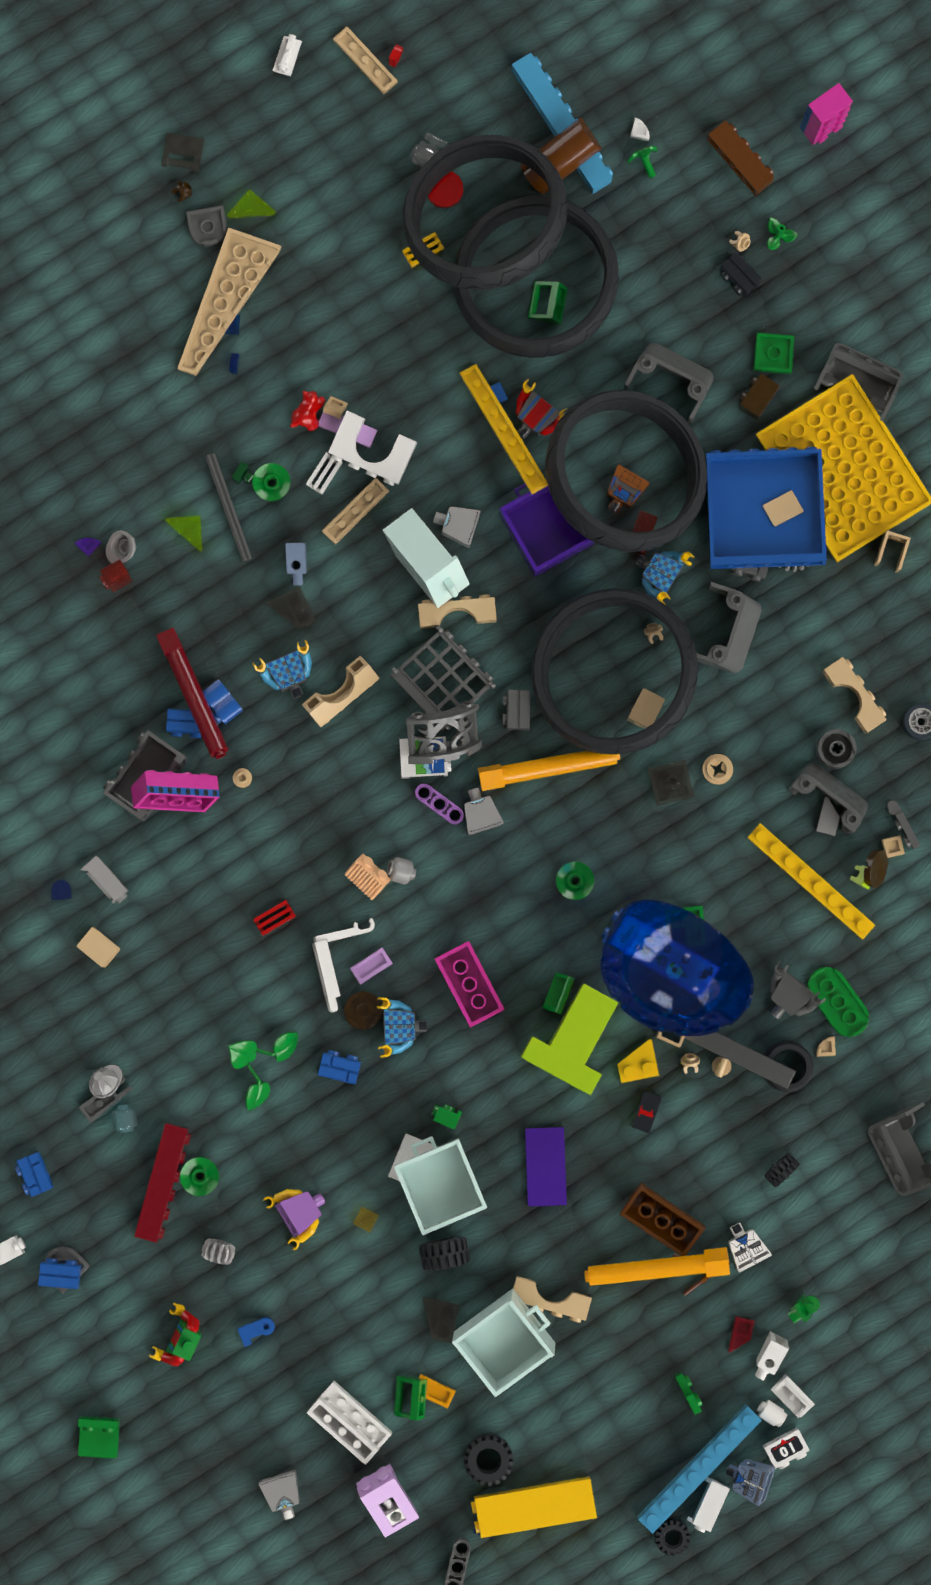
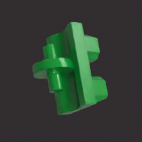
(804, 1308)

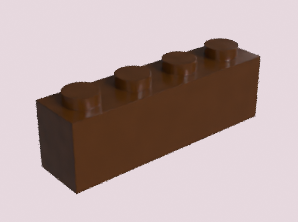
(740, 157)

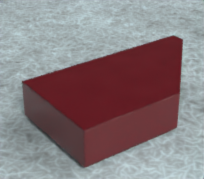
(741, 1332)

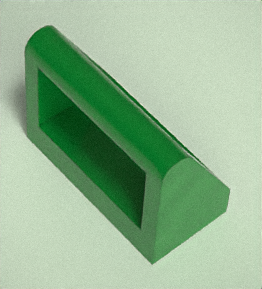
(555, 305)
(558, 993)
(418, 1397)

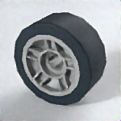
(911, 725)

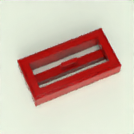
(288, 909)

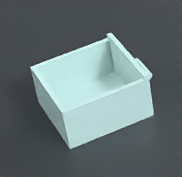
(426, 558)
(440, 1185)
(504, 1342)

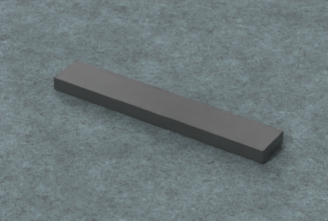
(746, 1057)

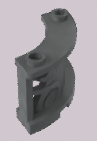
(467, 729)

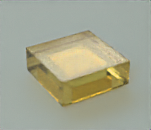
(366, 1219)

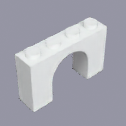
(345, 449)

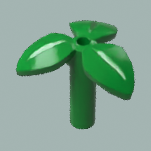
(644, 155)
(780, 233)

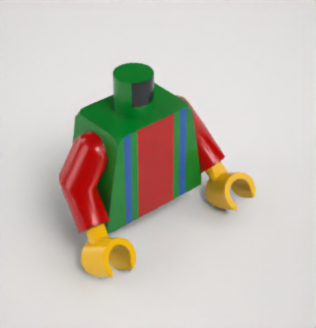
(183, 1340)

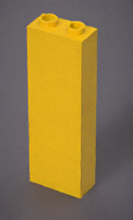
(534, 1507)

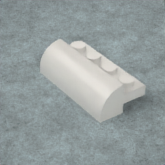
(349, 1422)

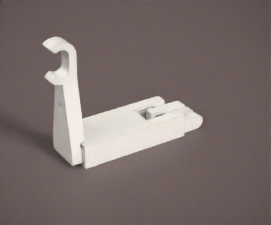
(325, 963)

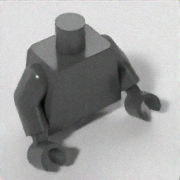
(791, 994)

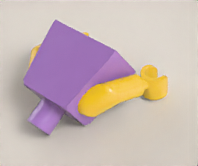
(298, 1212)

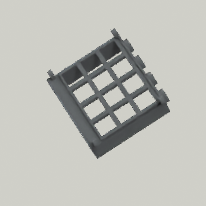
(422, 698)

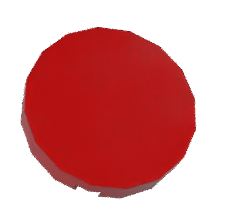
(447, 191)

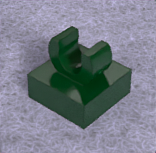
(242, 474)

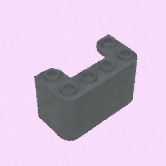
(150, 755)

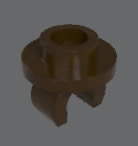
(184, 189)

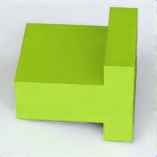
(574, 1040)

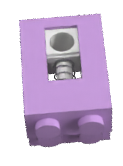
(379, 1489)

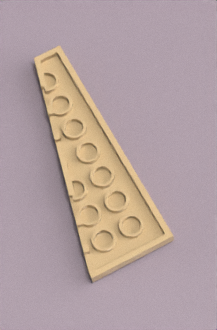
(234, 277)

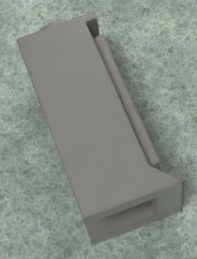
(105, 880)

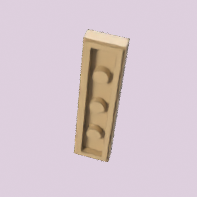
(365, 60)
(355, 510)

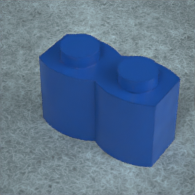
(222, 702)

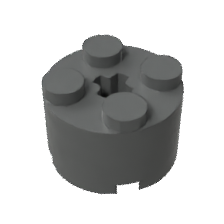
(840, 739)

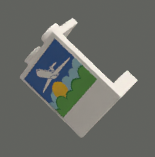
(419, 770)

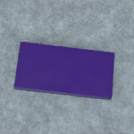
(545, 1166)

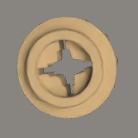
(726, 766)

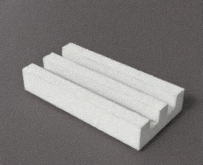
(318, 468)

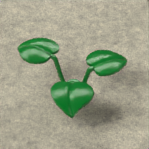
(244, 1052)

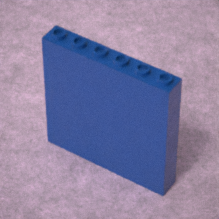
(736, 518)

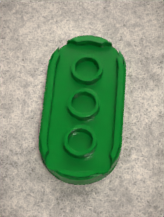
(842, 1005)

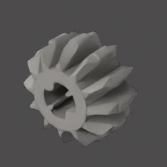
(218, 1251)

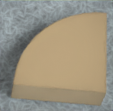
(826, 1047)

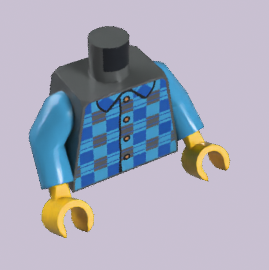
(662, 571)
(287, 671)
(399, 1026)

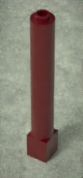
(192, 693)

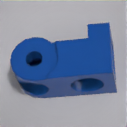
(263, 1326)

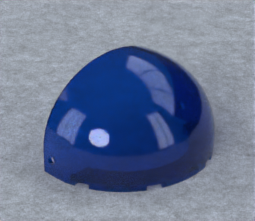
(674, 970)

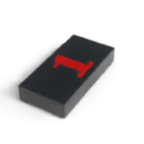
(646, 1112)

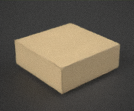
(335, 407)
(893, 846)

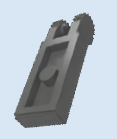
(902, 824)
(97, 1106)

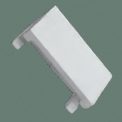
(792, 1396)

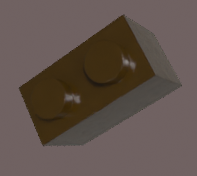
(758, 397)

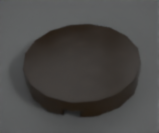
(877, 868)
(362, 1010)

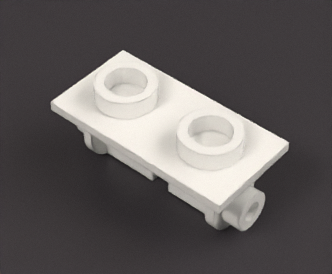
(287, 55)

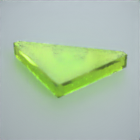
(250, 206)
(189, 528)

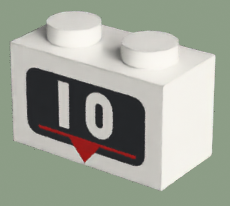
(786, 1448)

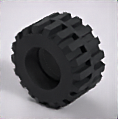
(444, 1253)
(488, 1476)

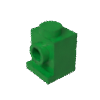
(446, 1116)

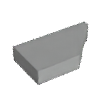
(828, 818)

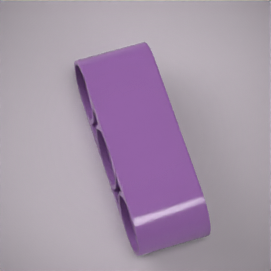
(433, 796)

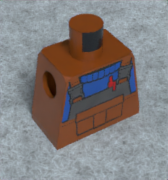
(625, 489)

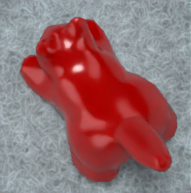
(306, 412)

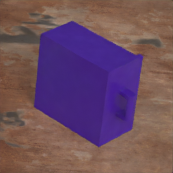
(541, 530)

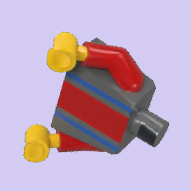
(535, 413)

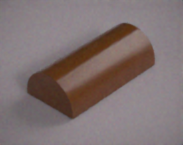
(566, 152)
(662, 1219)

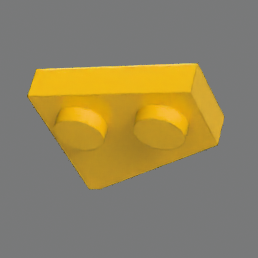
(639, 1064)

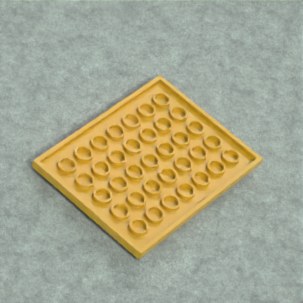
(864, 471)

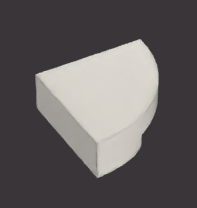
(640, 130)

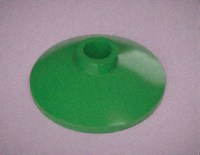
(267, 473)
(579, 871)
(189, 1176)

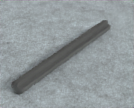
(228, 507)

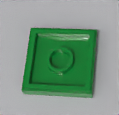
(773, 353)

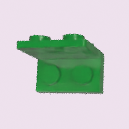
(98, 1437)

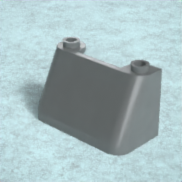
(815, 776)

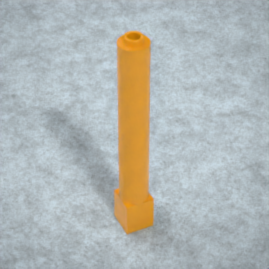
(498, 776)
(713, 1263)

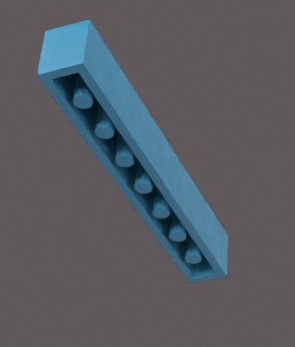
(557, 115)
(698, 1468)

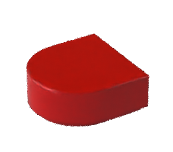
(395, 55)

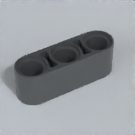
(457, 1556)

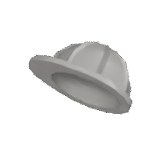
(120, 546)
(105, 1081)

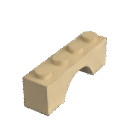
(480, 609)
(841, 674)
(358, 679)
(575, 1305)

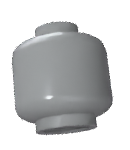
(401, 870)

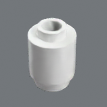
(771, 1413)

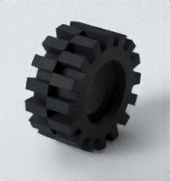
(782, 1170)
(684, 1540)

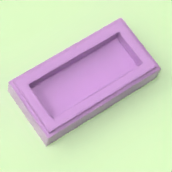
(371, 965)

